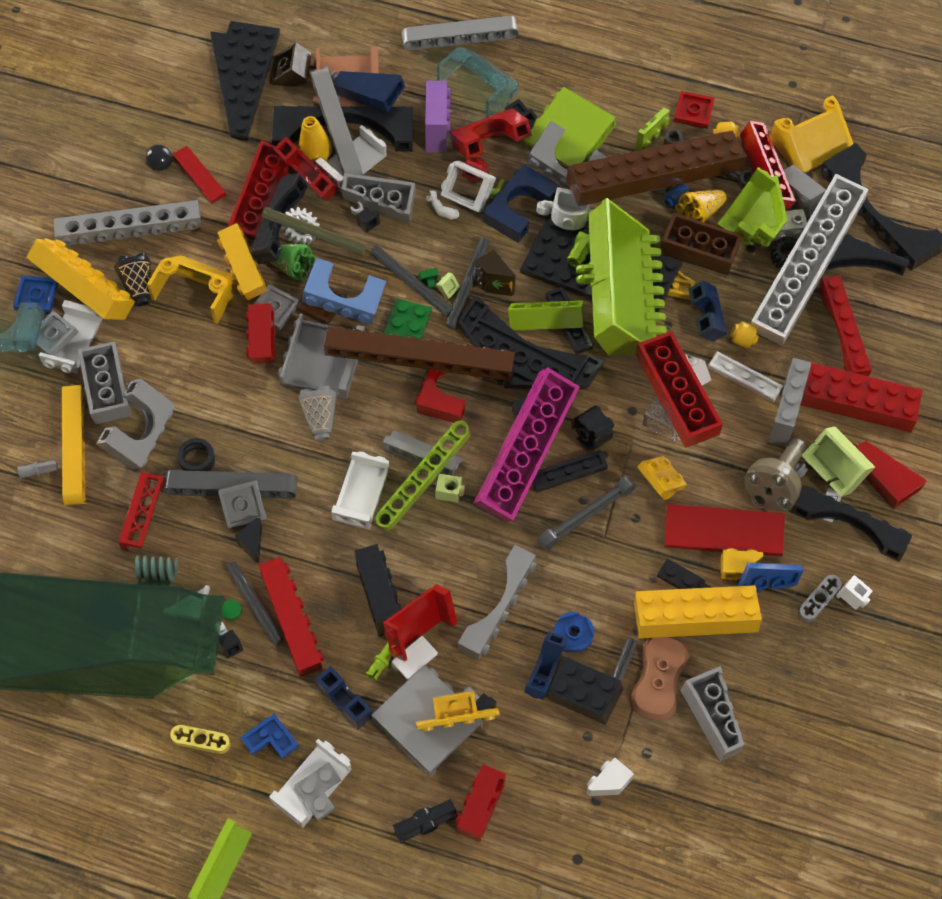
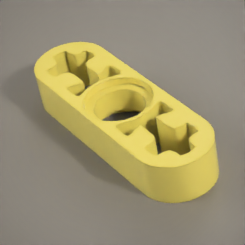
(184, 741)

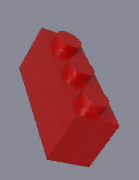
(260, 333)

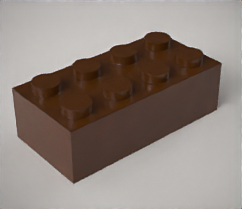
(701, 243)

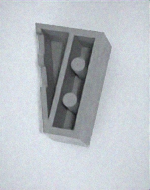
(805, 190)

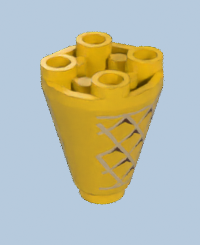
(700, 204)

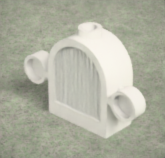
(565, 210)

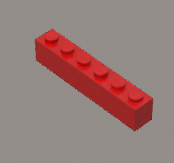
(763, 155)
(290, 616)

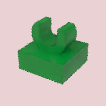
(429, 276)

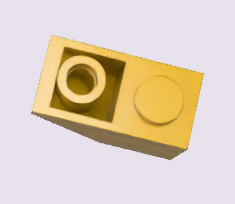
(734, 562)

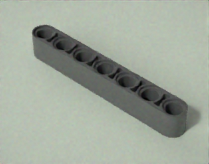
(209, 482)

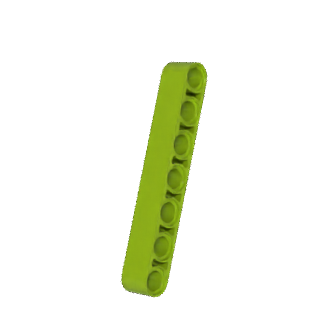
(424, 466)

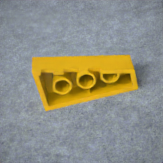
(243, 263)

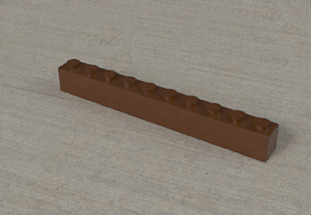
(419, 353)

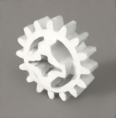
(296, 235)

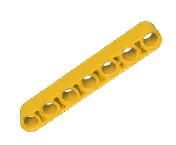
(73, 445)

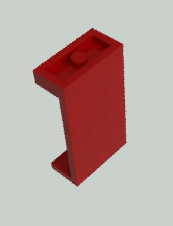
(418, 618)

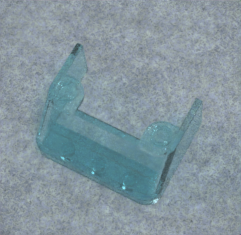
(500, 81)

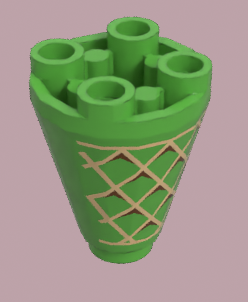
(295, 260)

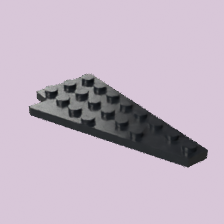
(242, 67)

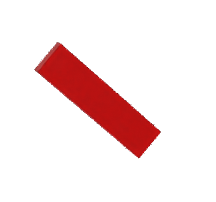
(199, 174)

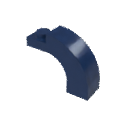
(546, 666)

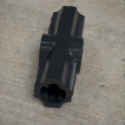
(425, 821)

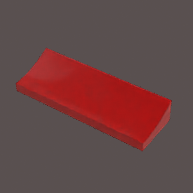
(258, 189)
(724, 529)

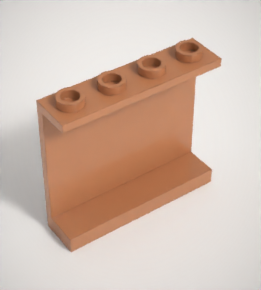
(365, 64)

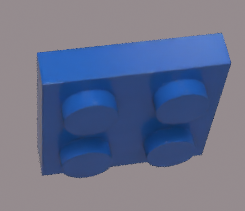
(36, 290)

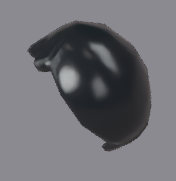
(159, 157)

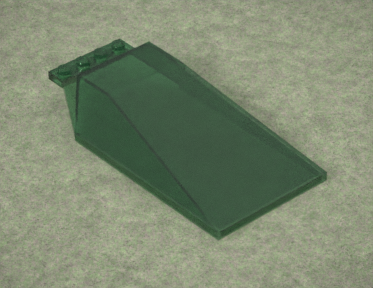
(104, 635)

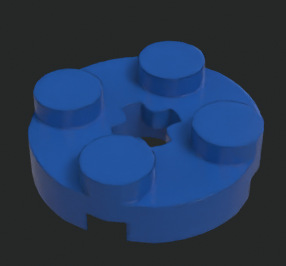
(580, 623)

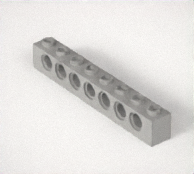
(119, 223)

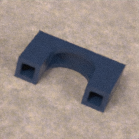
(524, 183)

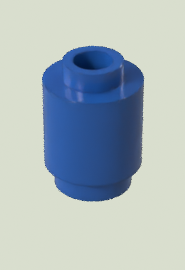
(672, 196)

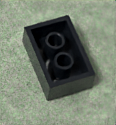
(585, 690)

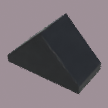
(250, 539)

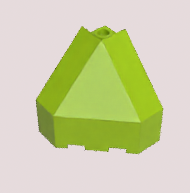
(757, 210)

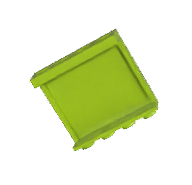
(584, 127)

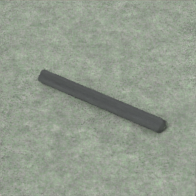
(411, 280)
(466, 285)

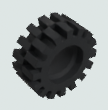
(780, 246)

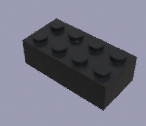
(377, 585)

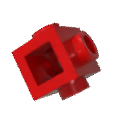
(476, 162)

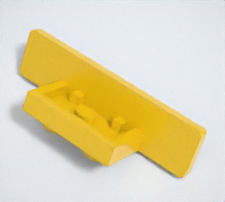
(456, 708)

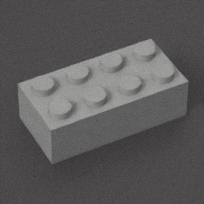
(104, 382)

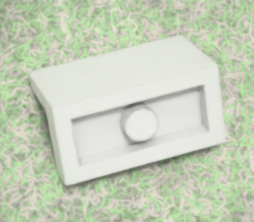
(418, 655)

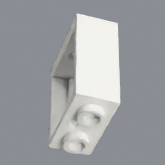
(483, 194)

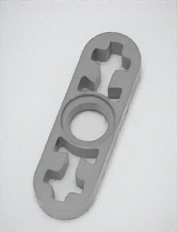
(818, 607)

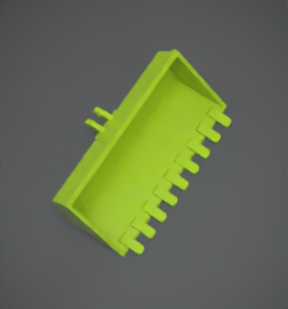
(622, 280)

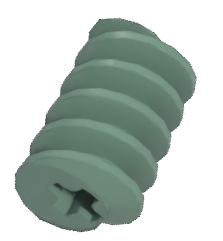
(156, 569)

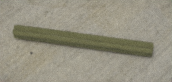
(313, 230)

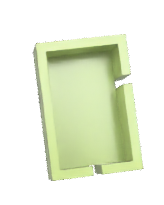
(838, 459)

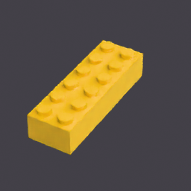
(81, 279)
(697, 611)

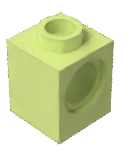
(449, 481)

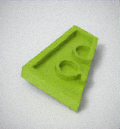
(652, 129)

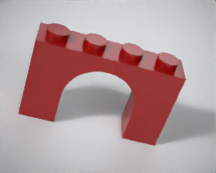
(468, 137)
(437, 404)

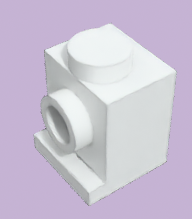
(855, 593)

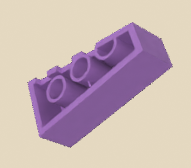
(437, 116)

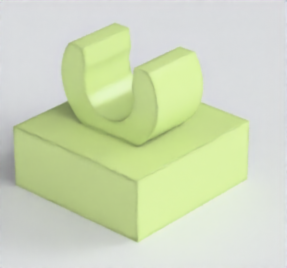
(447, 285)

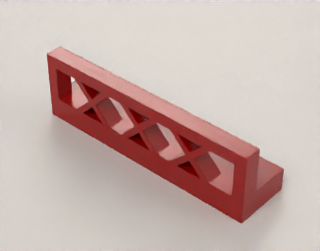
(136, 509)

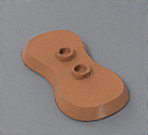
(656, 690)

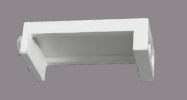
(361, 490)

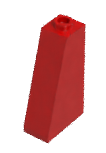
(890, 477)

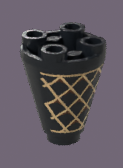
(134, 275)

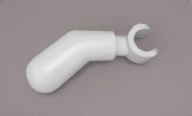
(441, 210)

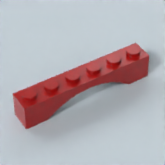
(838, 305)

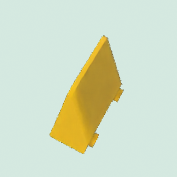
(812, 140)

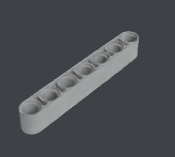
(459, 33)
(335, 122)

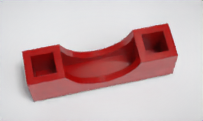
(307, 169)

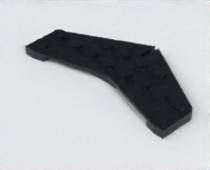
(487, 330)

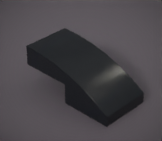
(520, 107)

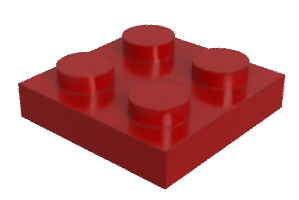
(694, 109)

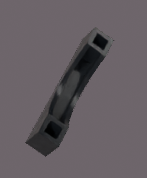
(288, 193)
(889, 539)

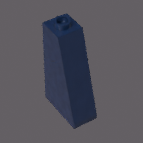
(370, 89)

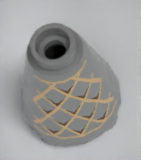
(319, 410)

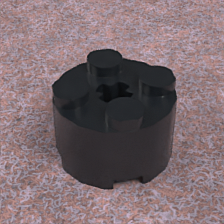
(593, 428)

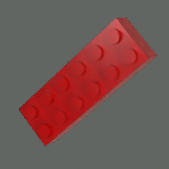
(678, 389)
(862, 397)

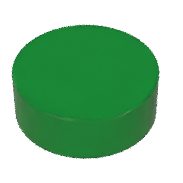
(231, 610)

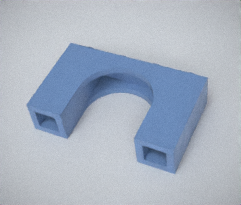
(320, 295)

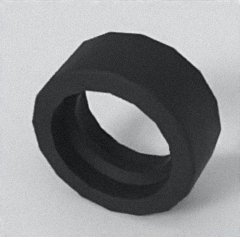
(190, 445)

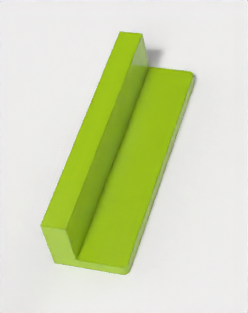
(546, 315)
(221, 862)

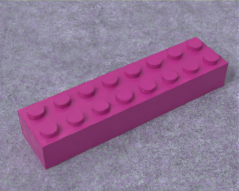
(526, 445)

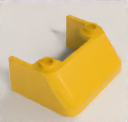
(217, 280)

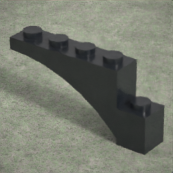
(863, 254)

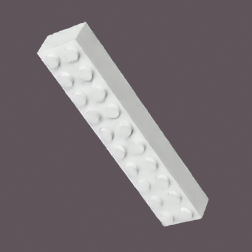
(809, 259)

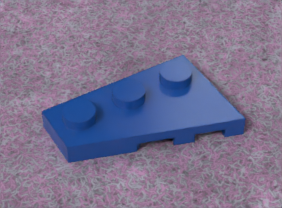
(770, 575)

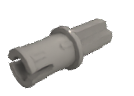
(37, 469)

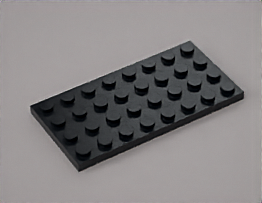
(549, 262)

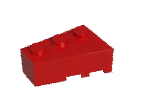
(481, 803)

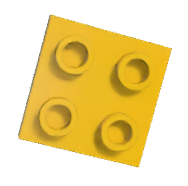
(662, 476)

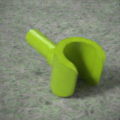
(494, 191)

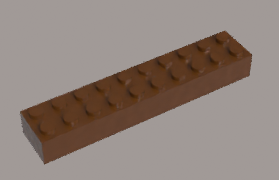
(655, 168)

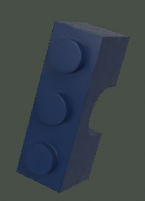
(706, 298)
(351, 706)

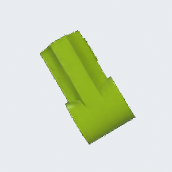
(580, 250)

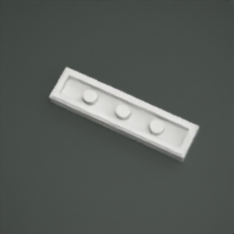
(745, 377)

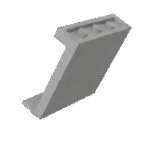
(308, 365)
(415, 703)

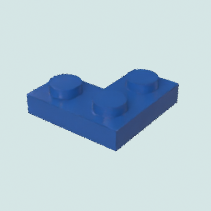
(270, 732)

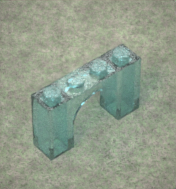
(25, 331)

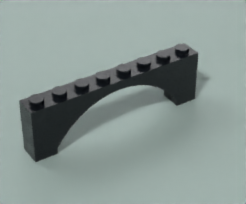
(394, 125)
(910, 243)

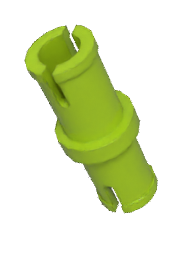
(381, 662)

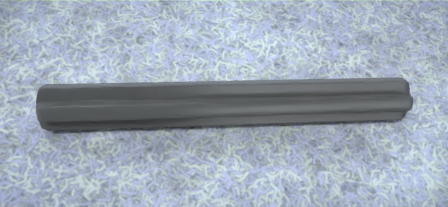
(254, 603)

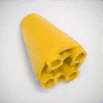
(314, 140)

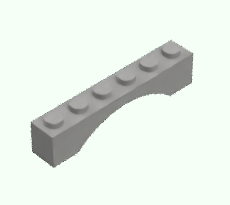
(478, 635)

